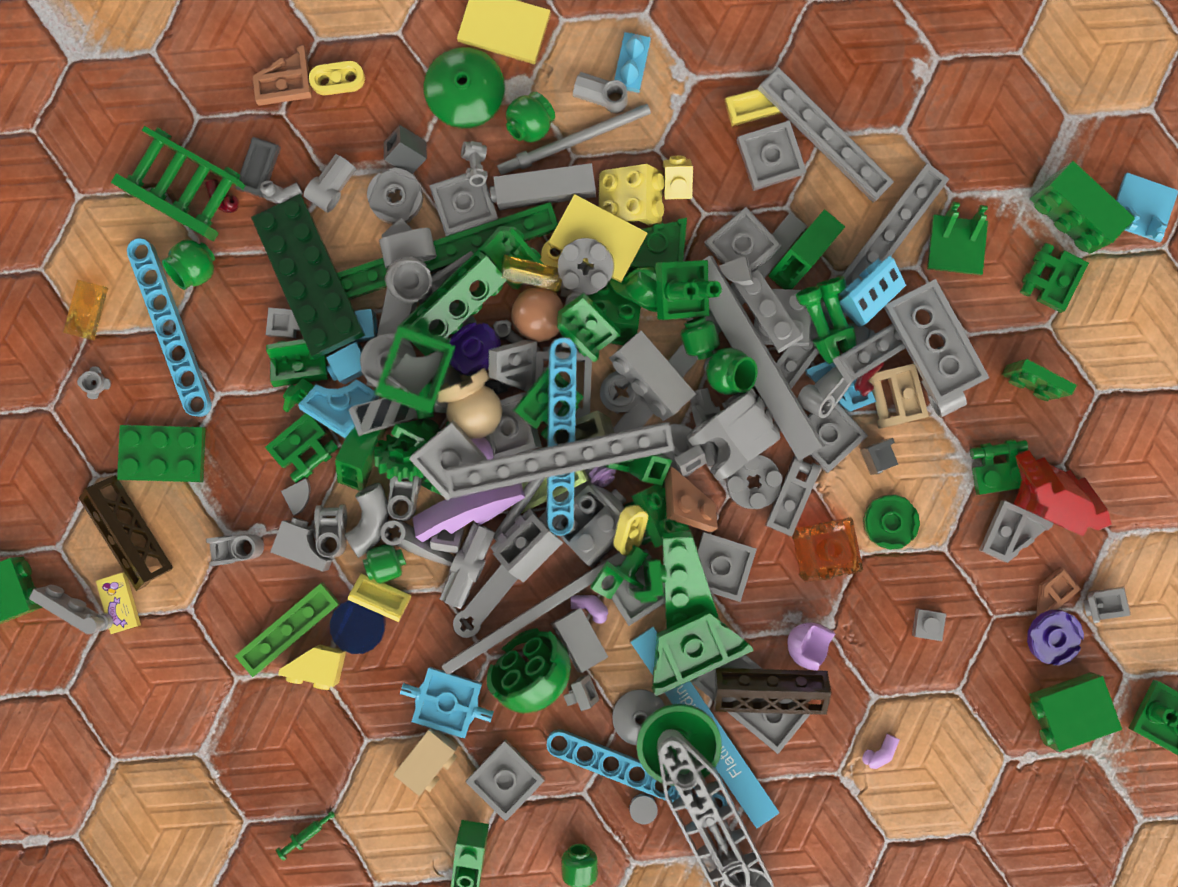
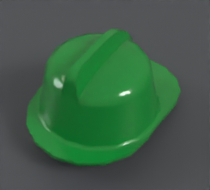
(638, 287)

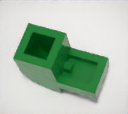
(647, 469)

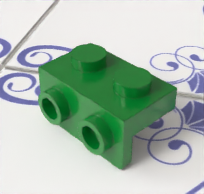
(508, 242)
(586, 326)
(292, 362)
(654, 576)

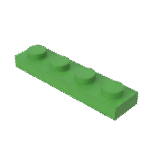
(287, 629)

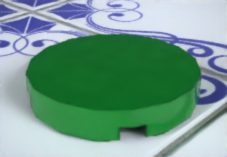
(891, 522)

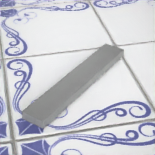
(825, 134)

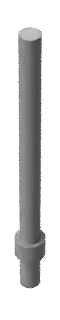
(524, 160)

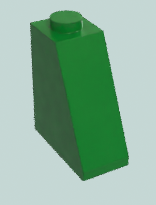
(806, 251)
(357, 458)

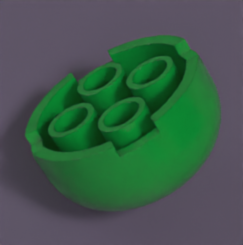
(533, 684)

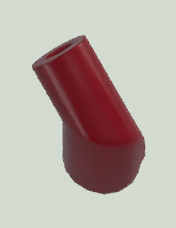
(229, 203)
(862, 383)

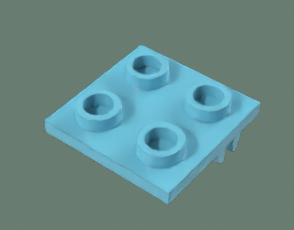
(1148, 203)

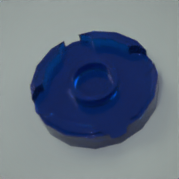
(356, 628)

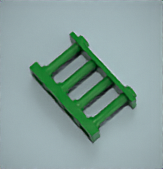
(156, 197)

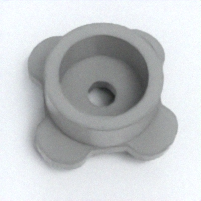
(86, 379)

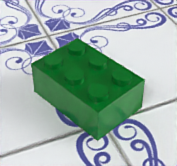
(1081, 208)

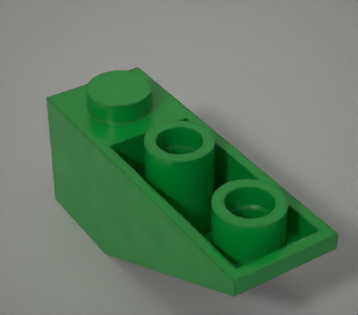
(469, 854)

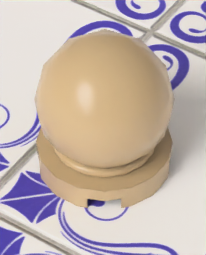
(472, 405)

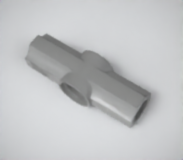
(467, 565)

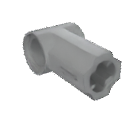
(598, 90)
(326, 189)

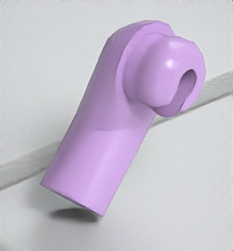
(592, 605)
(882, 756)

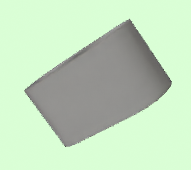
(409, 243)

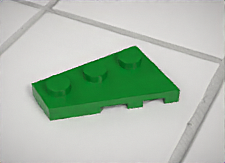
(662, 244)

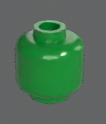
(700, 338)
(384, 563)
(579, 866)

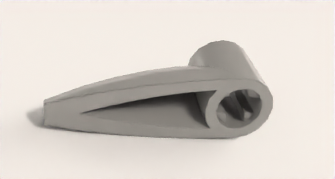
(824, 394)
(411, 544)

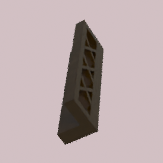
(117, 538)
(773, 687)

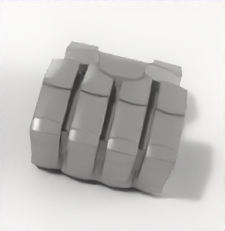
(738, 431)

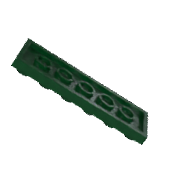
(307, 276)

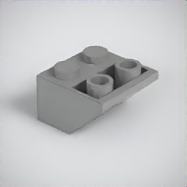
(592, 527)

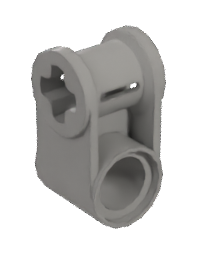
(403, 491)
(330, 528)
(230, 549)

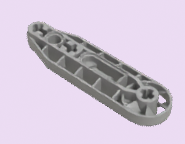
(706, 813)

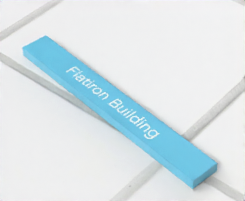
(731, 764)

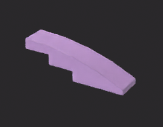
(463, 509)

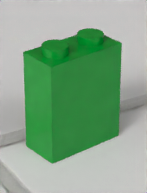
(15, 589)
(1074, 712)

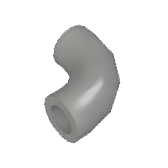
(373, 517)

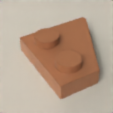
(284, 80)
(688, 504)

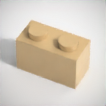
(426, 760)

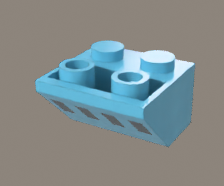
(868, 296)

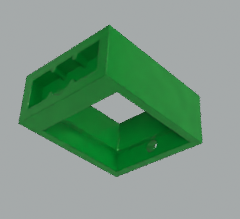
(406, 398)

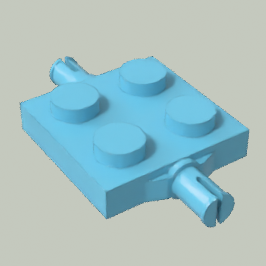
(446, 702)

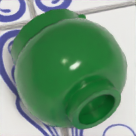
(529, 117)
(189, 263)
(731, 371)

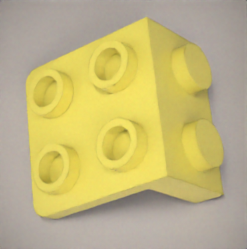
(633, 193)

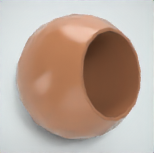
(536, 314)

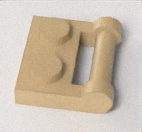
(906, 396)

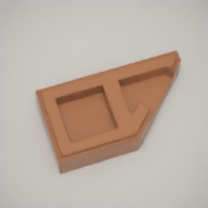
(1055, 591)

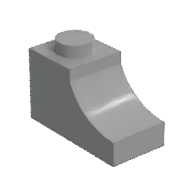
(414, 372)
(297, 544)

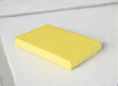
(505, 28)
(590, 221)

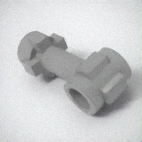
(475, 153)
(504, 331)

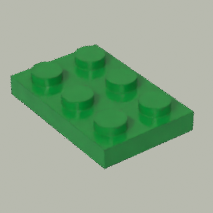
(161, 453)

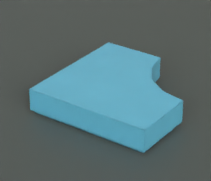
(332, 405)

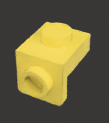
(678, 178)

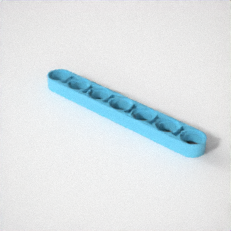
(158, 319)
(565, 422)
(621, 774)

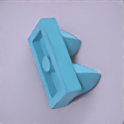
(632, 61)

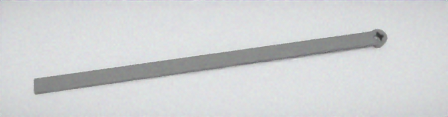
(502, 580)

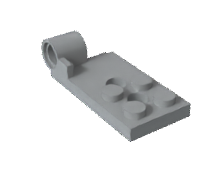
(944, 370)

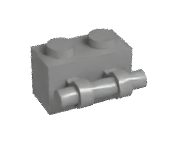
(525, 545)

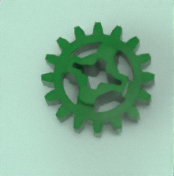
(394, 455)

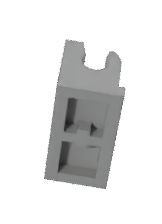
(579, 640)

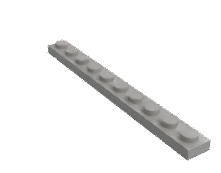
(880, 245)

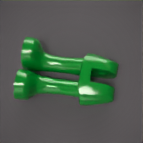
(841, 332)

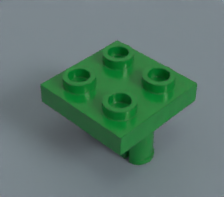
(684, 289)
(654, 504)
(1158, 716)

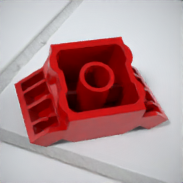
(1059, 496)

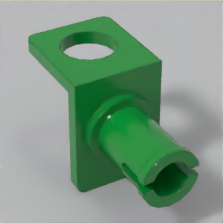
(625, 571)

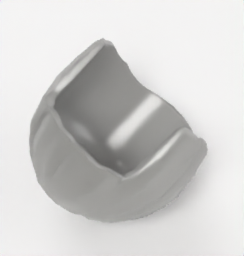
(408, 279)

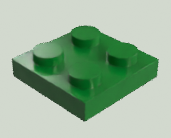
(1038, 379)

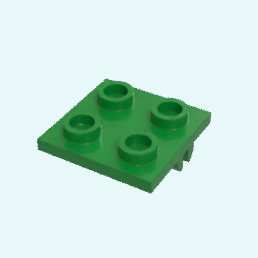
(957, 242)

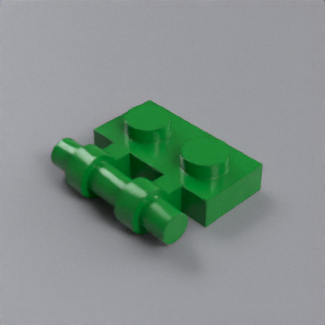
(1062, 280)
(534, 404)
(297, 440)
(1001, 476)

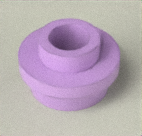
(602, 476)

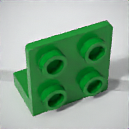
(620, 310)

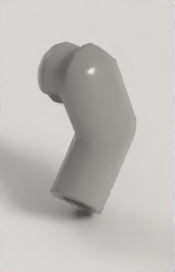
(278, 194)

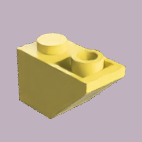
(319, 665)

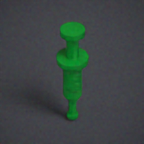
(299, 839)

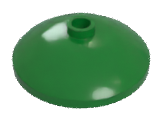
(469, 103)
(692, 724)

